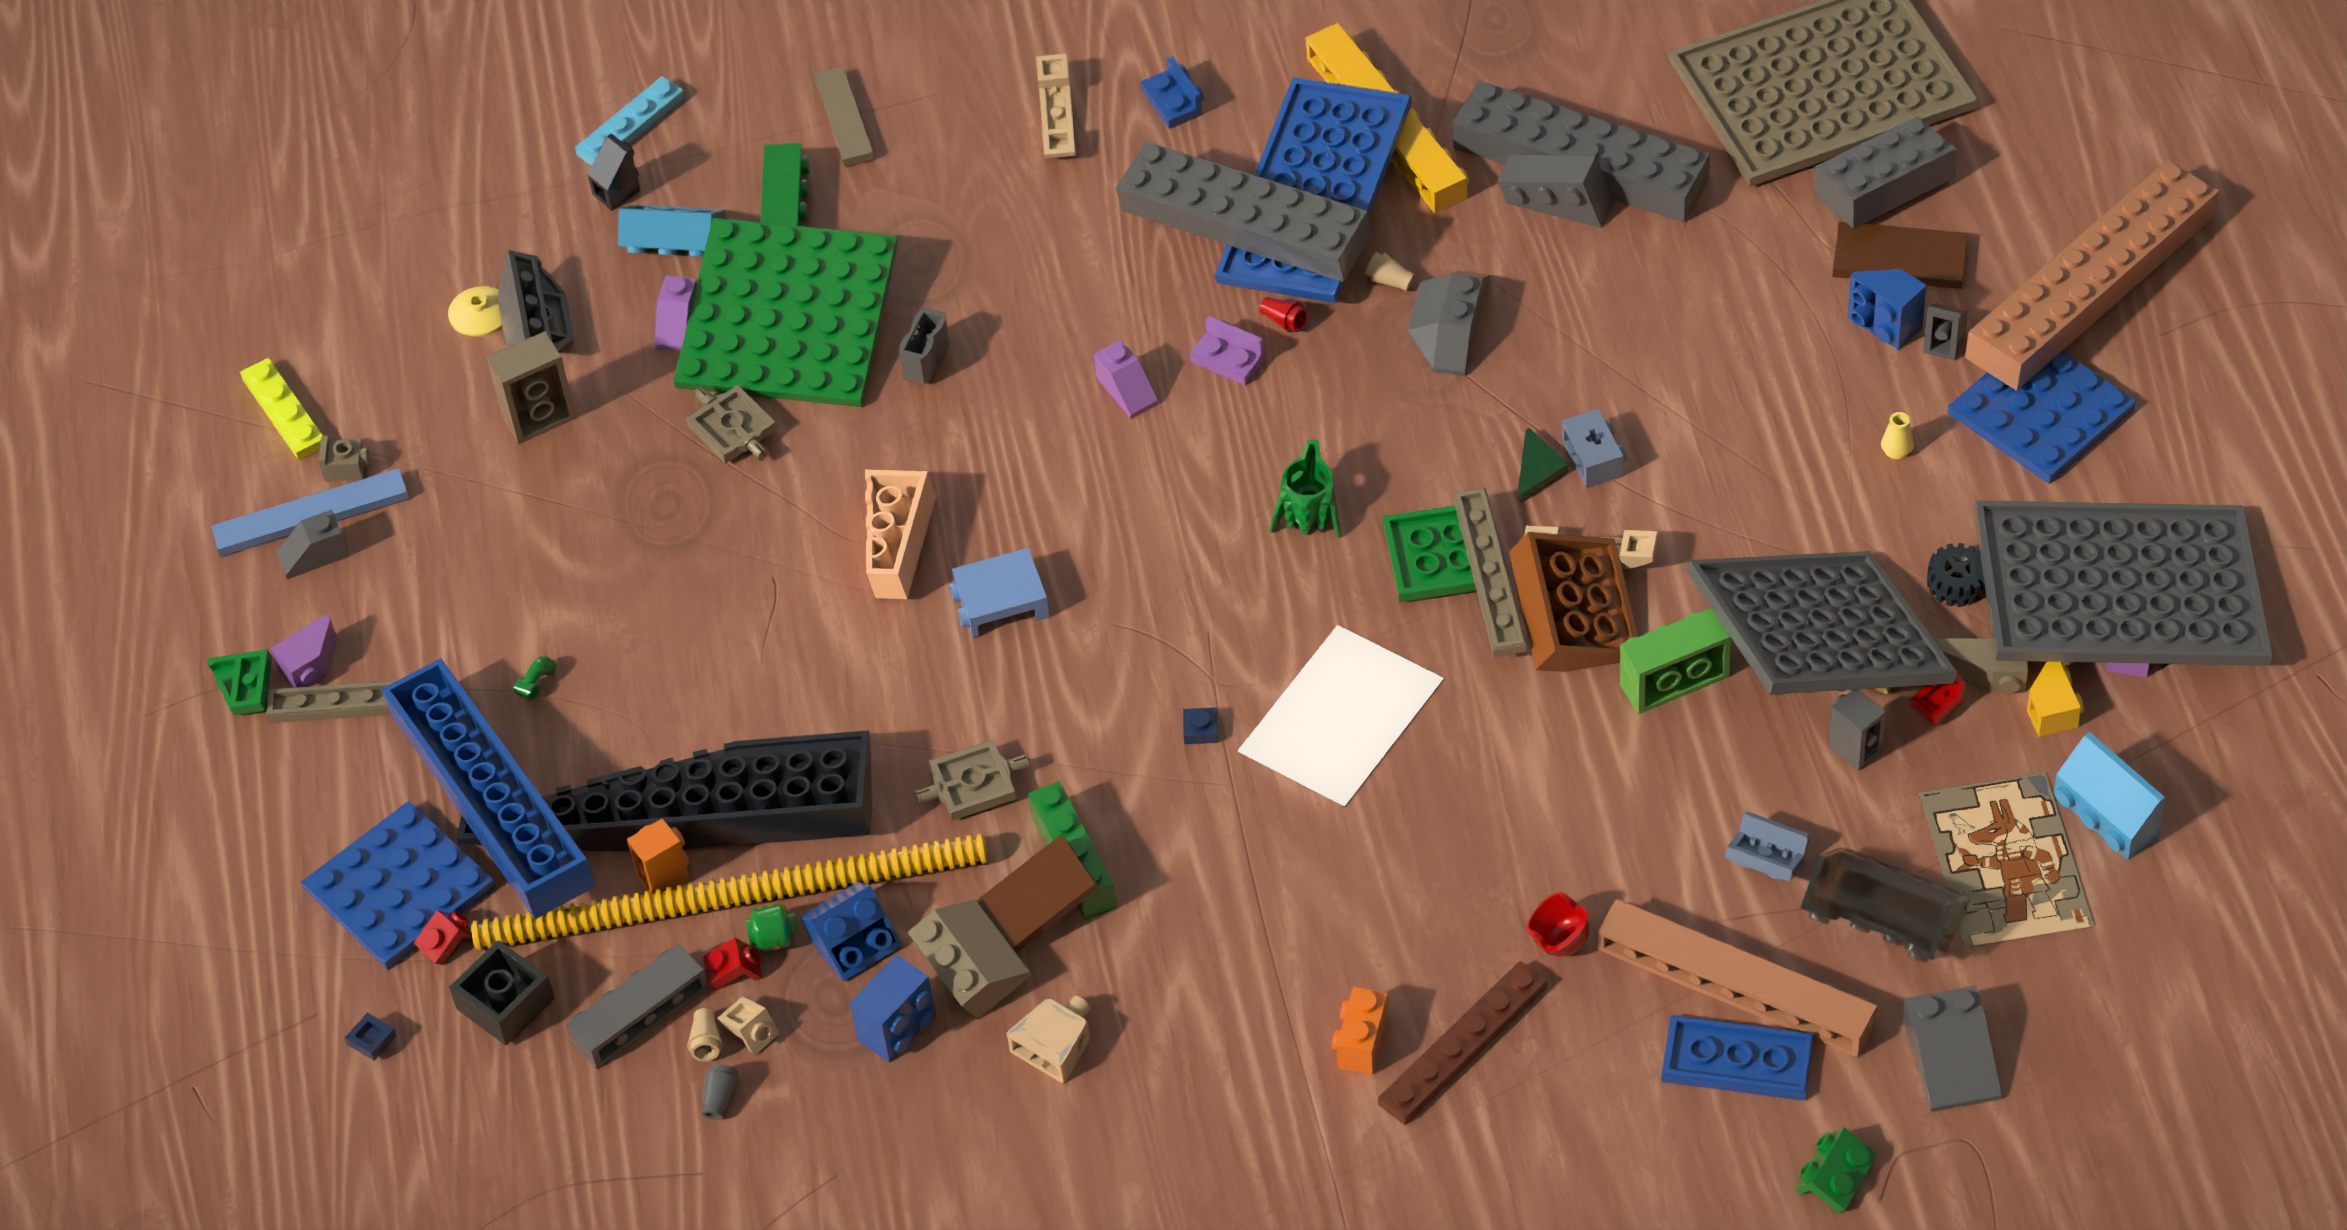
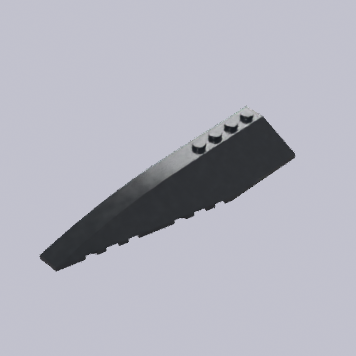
(727, 796)

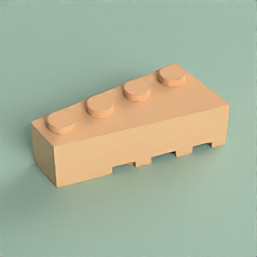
(896, 528)

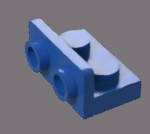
(1173, 94)

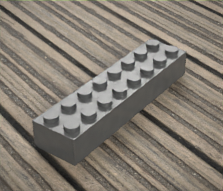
(1636, 165)
(1245, 211)

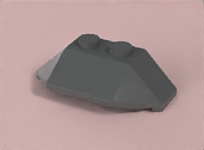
(532, 302)
(1447, 319)

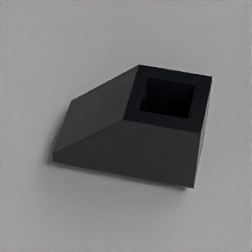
(614, 173)

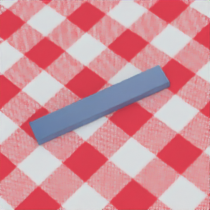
(282, 519)

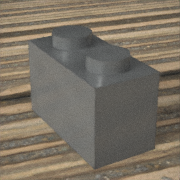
(1856, 728)

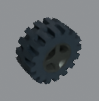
(1967, 573)

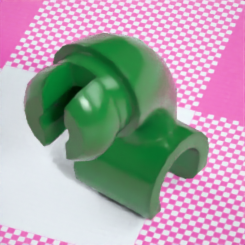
(527, 685)

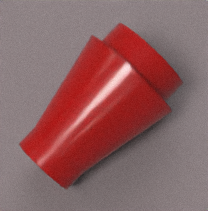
(1287, 314)

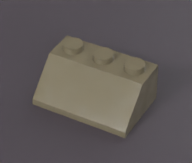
(970, 955)

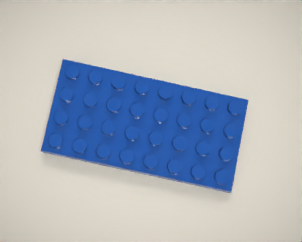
(1330, 145)

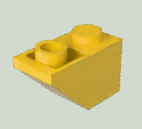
(2052, 701)

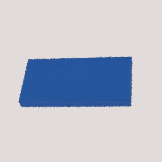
(1737, 1057)

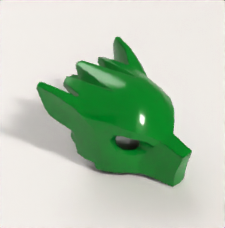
(1307, 493)

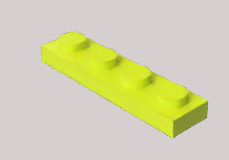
(282, 408)

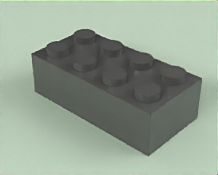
(1885, 172)

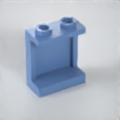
(998, 589)

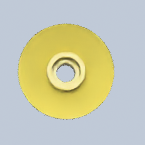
(476, 312)

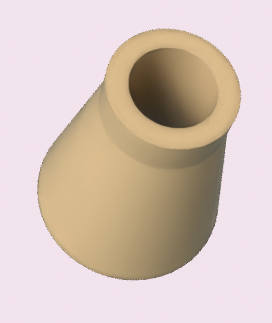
(1387, 271)
(704, 1037)

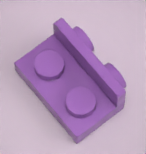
(1229, 351)

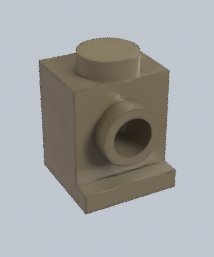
(343, 459)

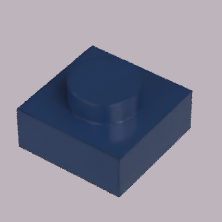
(1200, 725)
(370, 1036)

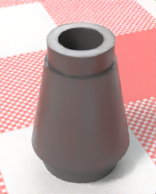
(719, 1088)

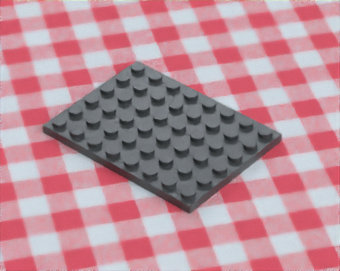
(2121, 583)

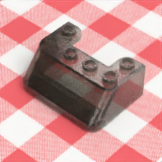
(1885, 900)

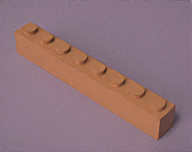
(1737, 977)

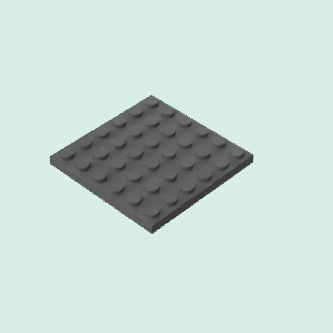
(1820, 622)

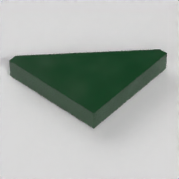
(1538, 466)

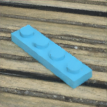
(633, 118)

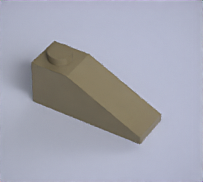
(1977, 664)

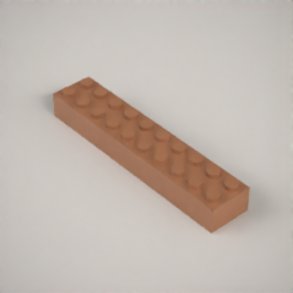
(2091, 275)

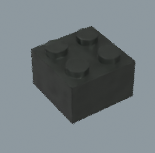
(502, 992)

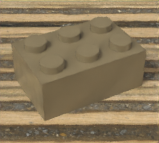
(531, 387)

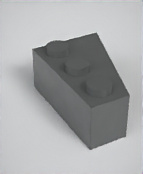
(1558, 186)

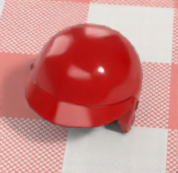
(1559, 925)

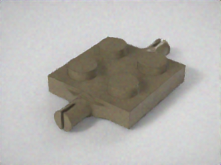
(731, 423)
(972, 780)

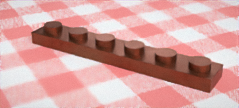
(1462, 1042)

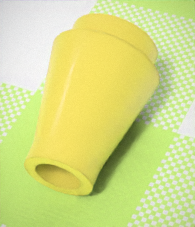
(1898, 438)

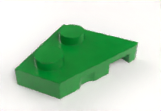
(243, 680)

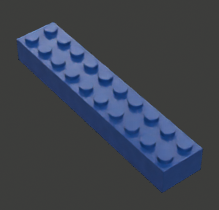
(489, 789)

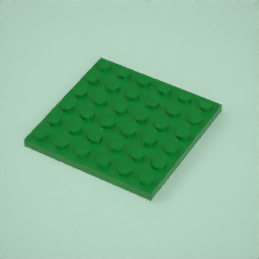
(786, 312)

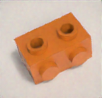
(659, 857)
(1362, 1030)

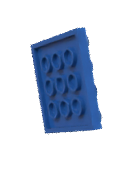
(2048, 418)
(394, 883)

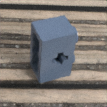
(1593, 447)

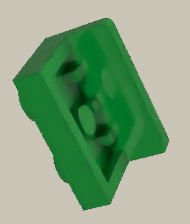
(1836, 1168)

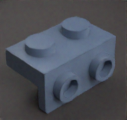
(1768, 847)

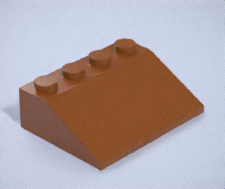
(1572, 600)

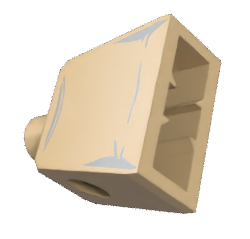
(1052, 1037)

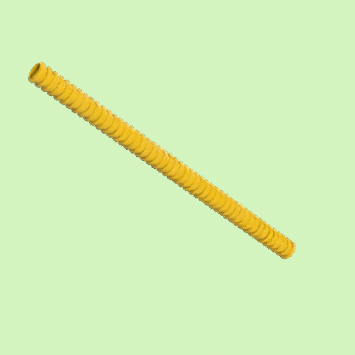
(730, 892)

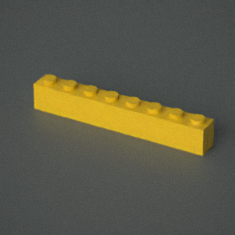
(1417, 153)

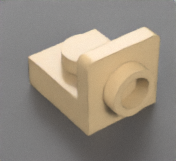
(750, 1023)

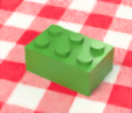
(1674, 660)

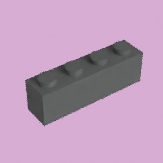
(637, 1006)

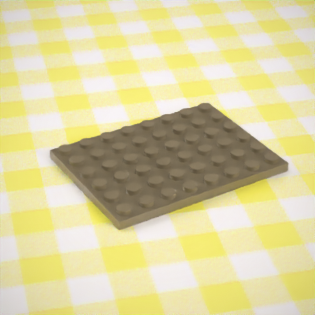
(1819, 82)

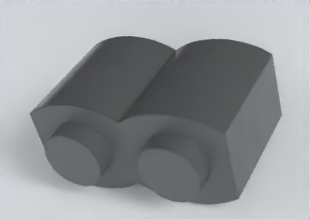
(924, 345)

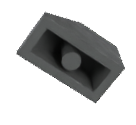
(1944, 330)
(312, 545)

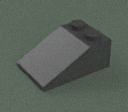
(1952, 1048)

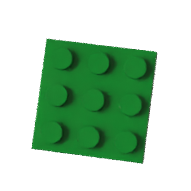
(1427, 554)

